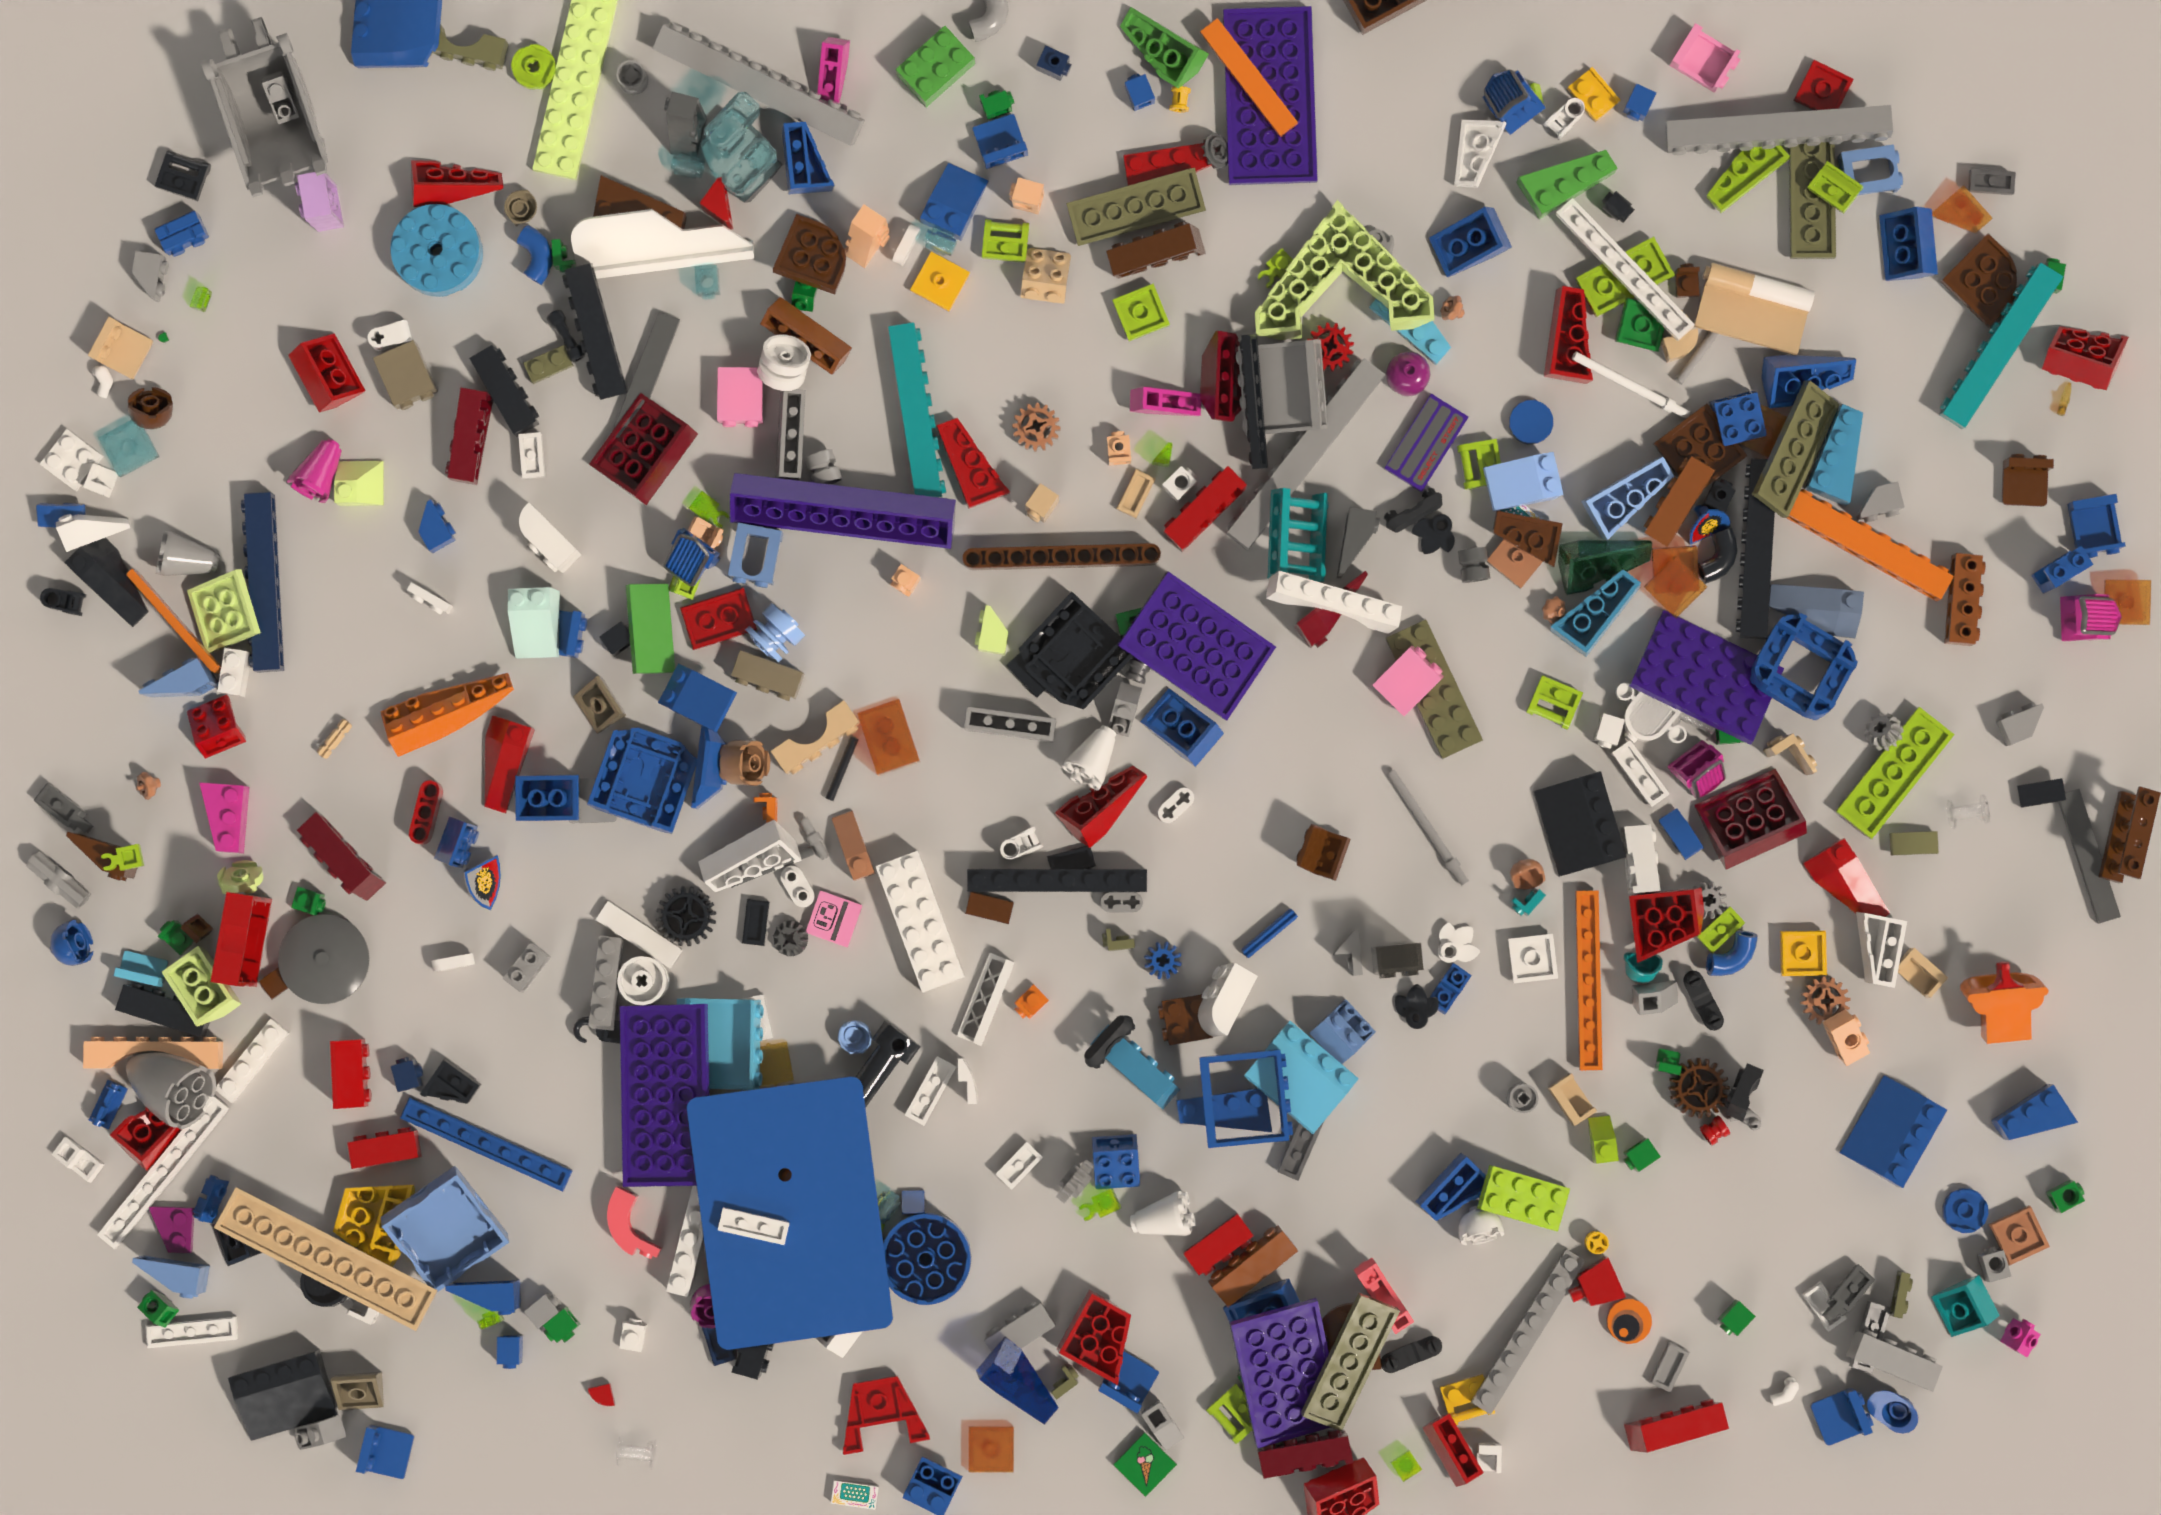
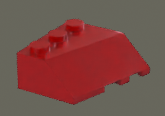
(2084, 356)
(1665, 919)
(1097, 1336)
(1343, 1491)

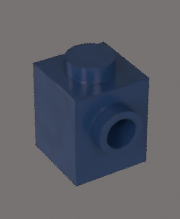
(1054, 63)
(407, 1074)

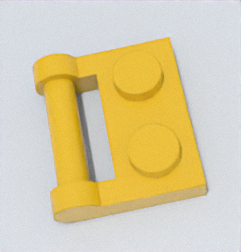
(1462, 1393)

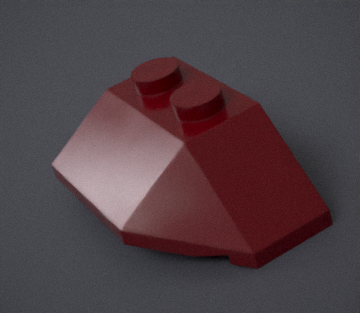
(1219, 377)

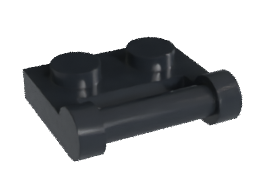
(179, 182)

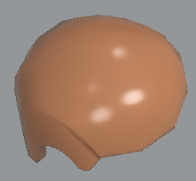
(1527, 874)

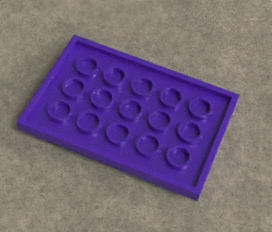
(1196, 645)
(1702, 677)
(1278, 1367)

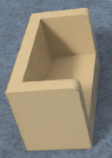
(1921, 973)
(1571, 1099)

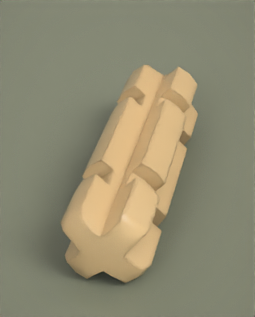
(334, 738)

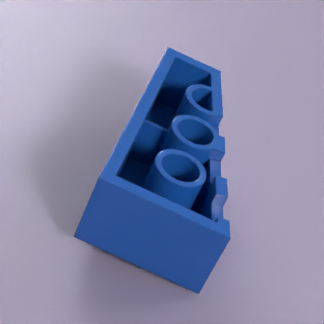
(1231, 1110)

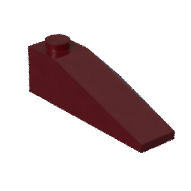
(1320, 622)

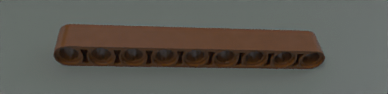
(1072, 552)

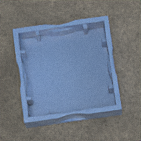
(444, 1229)

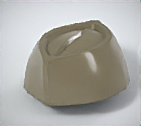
(520, 207)

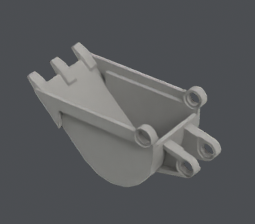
(260, 144)

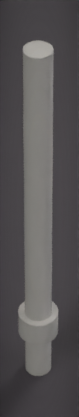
(1452, 863)

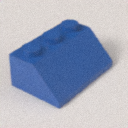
(1908, 244)

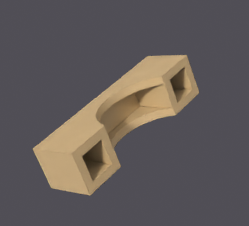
(839, 722)

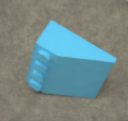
(1314, 1077)

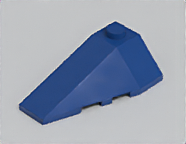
(1785, 374)

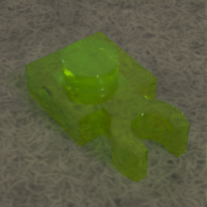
(706, 508)
(1103, 1204)
(489, 1318)

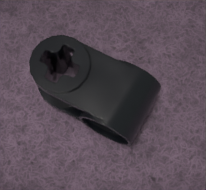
(67, 601)

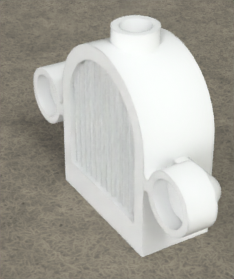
(1648, 717)

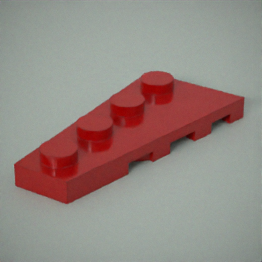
(973, 472)

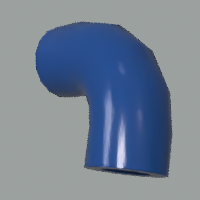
(540, 254)
(1736, 958)

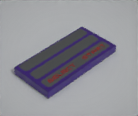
(1426, 442)

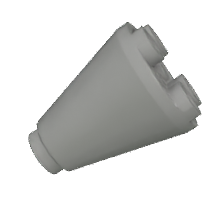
(184, 557)

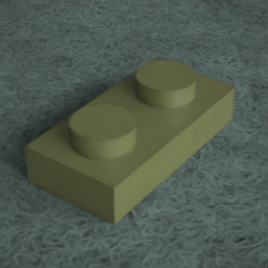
(548, 364)
(1899, 1304)

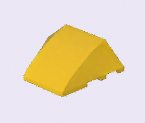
(361, 1215)

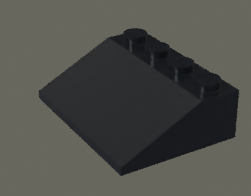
(1579, 824)
(283, 1395)

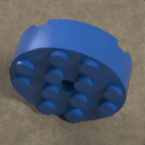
(949, 1253)

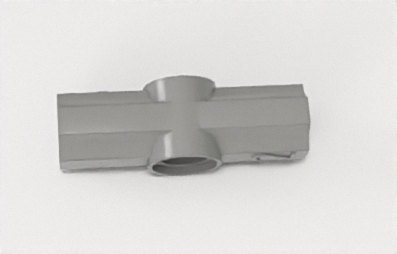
(58, 880)

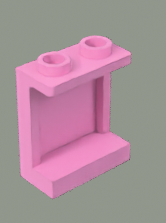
(1705, 59)
(739, 396)
(1408, 680)

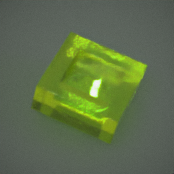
(1406, 1465)

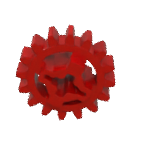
(1340, 348)

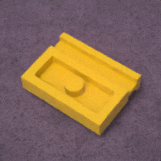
(1594, 93)

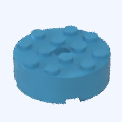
(431, 228)

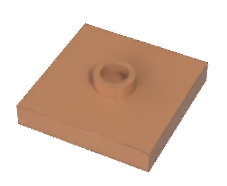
(1513, 563)
(2019, 1235)

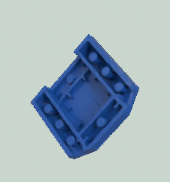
(395, 33)
(643, 779)

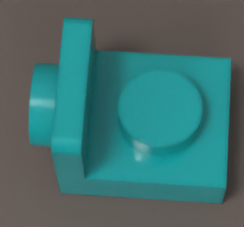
(1531, 900)

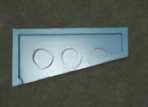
(1424, 338)

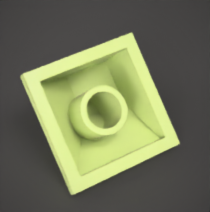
(359, 483)

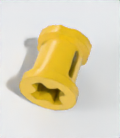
(1179, 99)

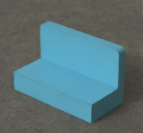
(142, 968)

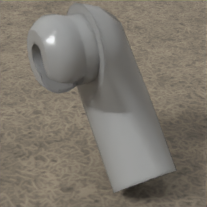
(1751, 1119)

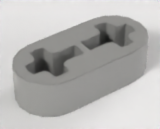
(1121, 908)

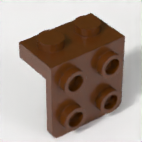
(2026, 480)
(1322, 852)

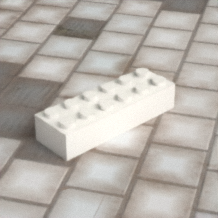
(920, 921)

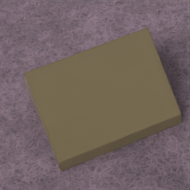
(599, 704)
(358, 1390)

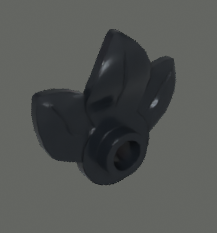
(1432, 536)
(1416, 1003)

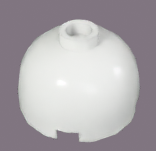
(1479, 1226)

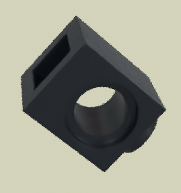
(617, 638)

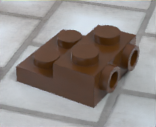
(1182, 1020)

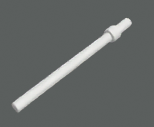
(1667, 403)

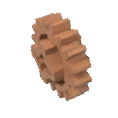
(1033, 418)
(1824, 991)

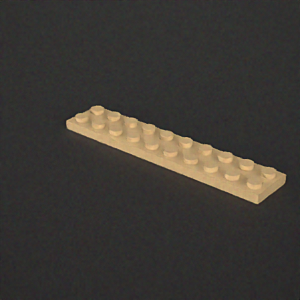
(326, 1259)

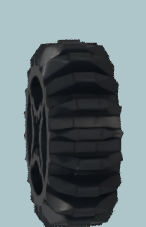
(687, 906)

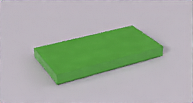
(650, 628)

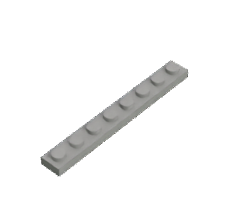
(1528, 1331)

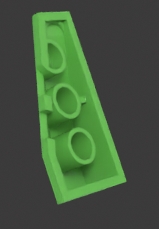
(1169, 54)

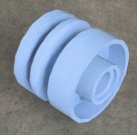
(777, 630)

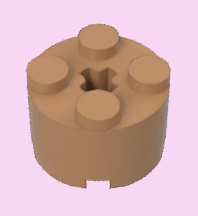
(744, 762)

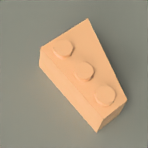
(867, 234)

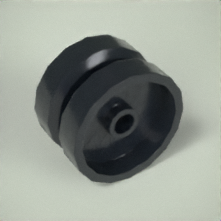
(320, 1294)

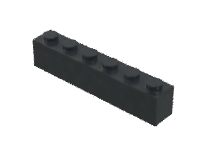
(596, 331)

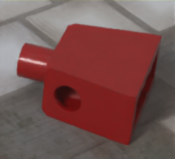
(1597, 1284)

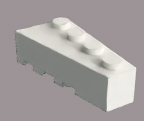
(748, 856)

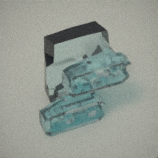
(739, 150)

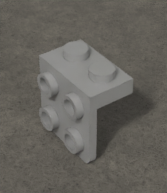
(586, 813)

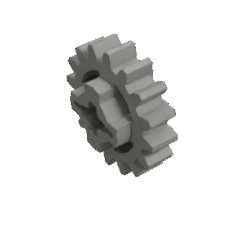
(1075, 1181)

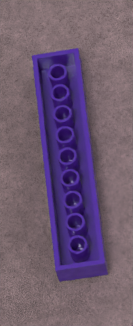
(842, 510)

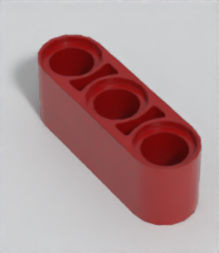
(429, 823)

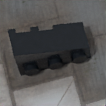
(752, 1361)

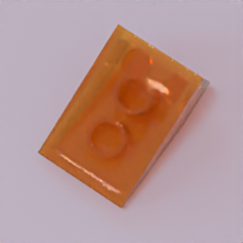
(888, 737)

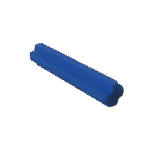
(1269, 933)

